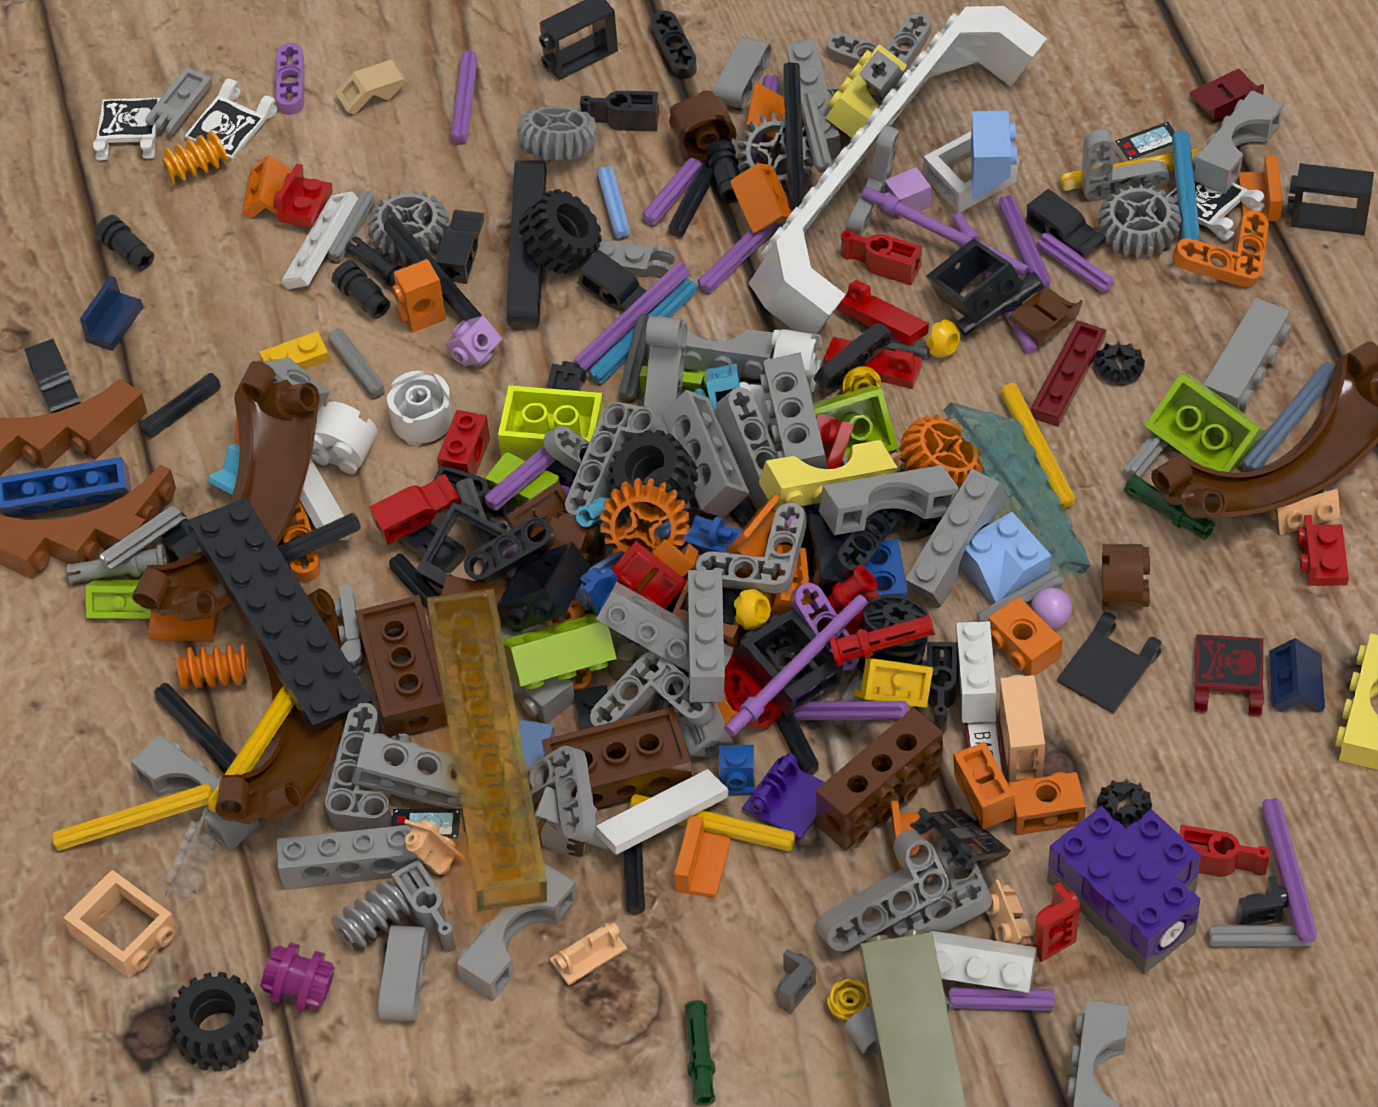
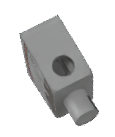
(550, 828)

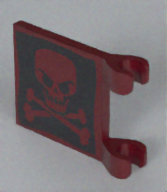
(1229, 666)

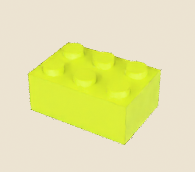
(535, 411)

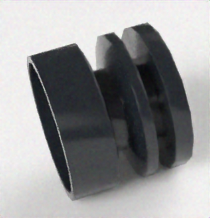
(887, 611)

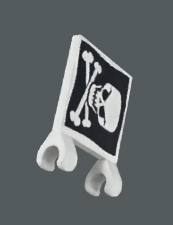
(232, 121)
(125, 122)
(1214, 205)

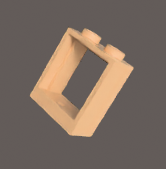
(1021, 727)
(99, 903)

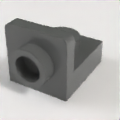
(797, 981)

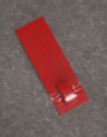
(871, 310)
(892, 366)

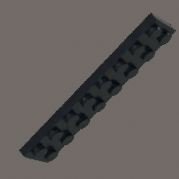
(278, 613)

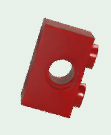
(465, 442)

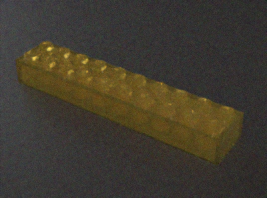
(486, 751)

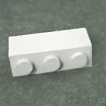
(976, 672)
(985, 961)

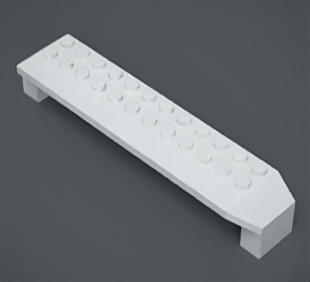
(979, 34)

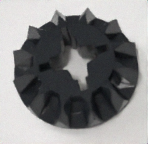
(1109, 370)
(1127, 814)

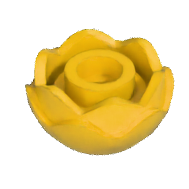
(943, 339)
(859, 375)
(752, 609)
(844, 991)

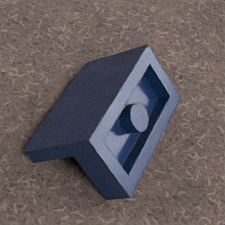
(109, 315)
(1296, 676)

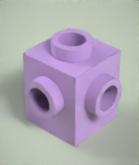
(473, 341)

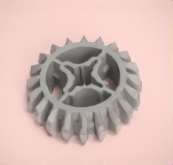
(557, 133)
(764, 148)
(414, 212)
(1139, 229)

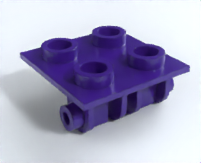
(786, 797)

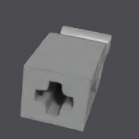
(881, 74)
(705, 738)
(424, 902)

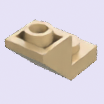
(378, 80)

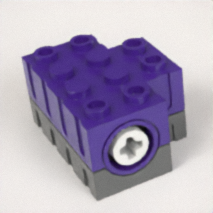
(1131, 883)

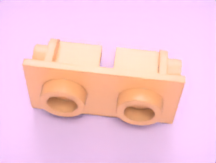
(1321, 505)
(431, 847)
(1002, 913)
(589, 953)

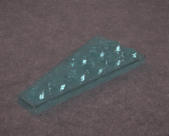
(1015, 466)

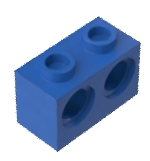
(890, 572)

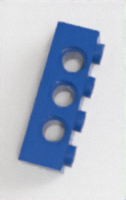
(64, 487)

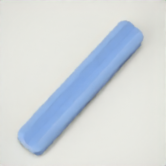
(613, 202)

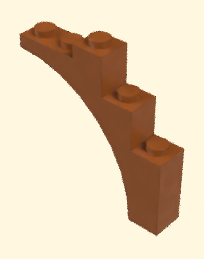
(85, 427)
(77, 539)

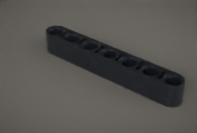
(524, 272)

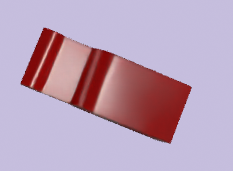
(884, 255)
(412, 508)
(740, 686)
(1222, 852)

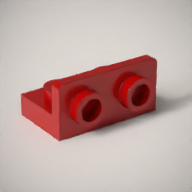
(301, 198)
(834, 438)
(1323, 554)
(1057, 923)

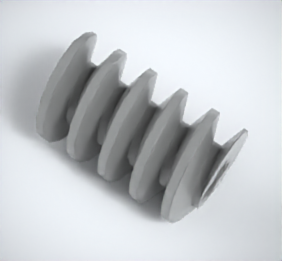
(369, 914)

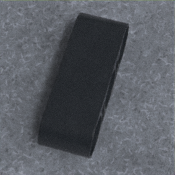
(493, 550)

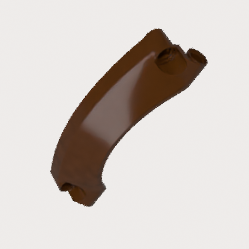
(1332, 446)
(274, 458)
(293, 761)

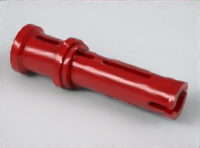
(843, 593)
(865, 642)

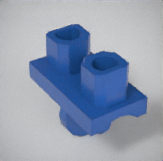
(710, 535)
(598, 587)

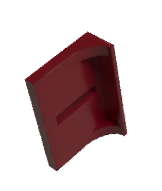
(1215, 102)

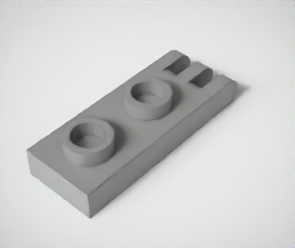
(179, 100)

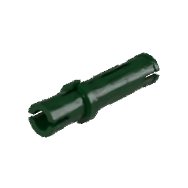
(1153, 498)
(701, 1066)

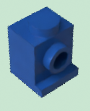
(737, 769)

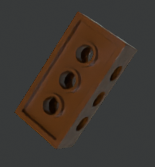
(405, 683)
(630, 756)
(881, 773)

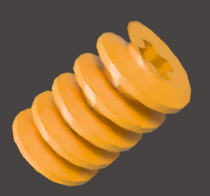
(193, 156)

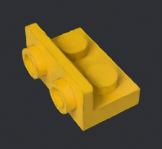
(895, 682)

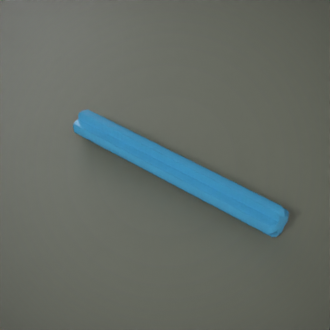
(1185, 185)
(620, 351)

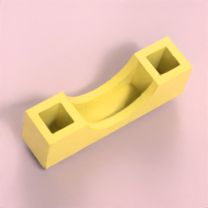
(853, 101)
(803, 483)
(1360, 737)

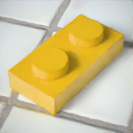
(304, 351)

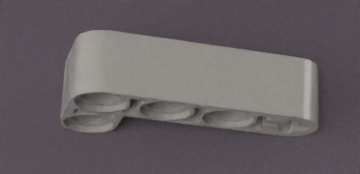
(666, 361)
(730, 410)
(615, 426)
(354, 797)
(881, 895)

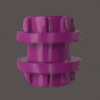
(297, 977)

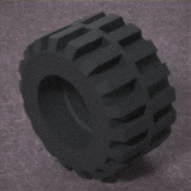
(560, 231)
(652, 452)
(211, 997)

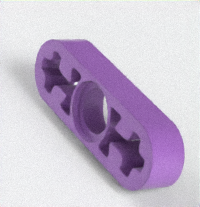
(296, 87)
(818, 602)

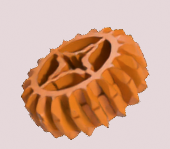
(936, 443)
(635, 498)

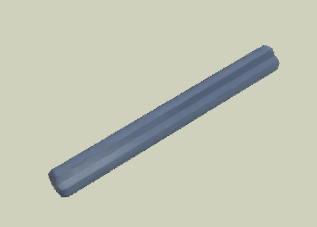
(1288, 418)

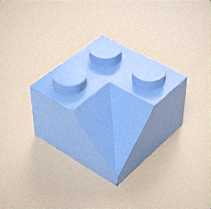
(991, 150)
(1004, 558)

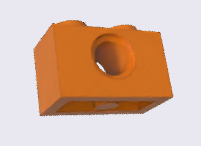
(418, 296)
(1018, 622)
(1064, 810)

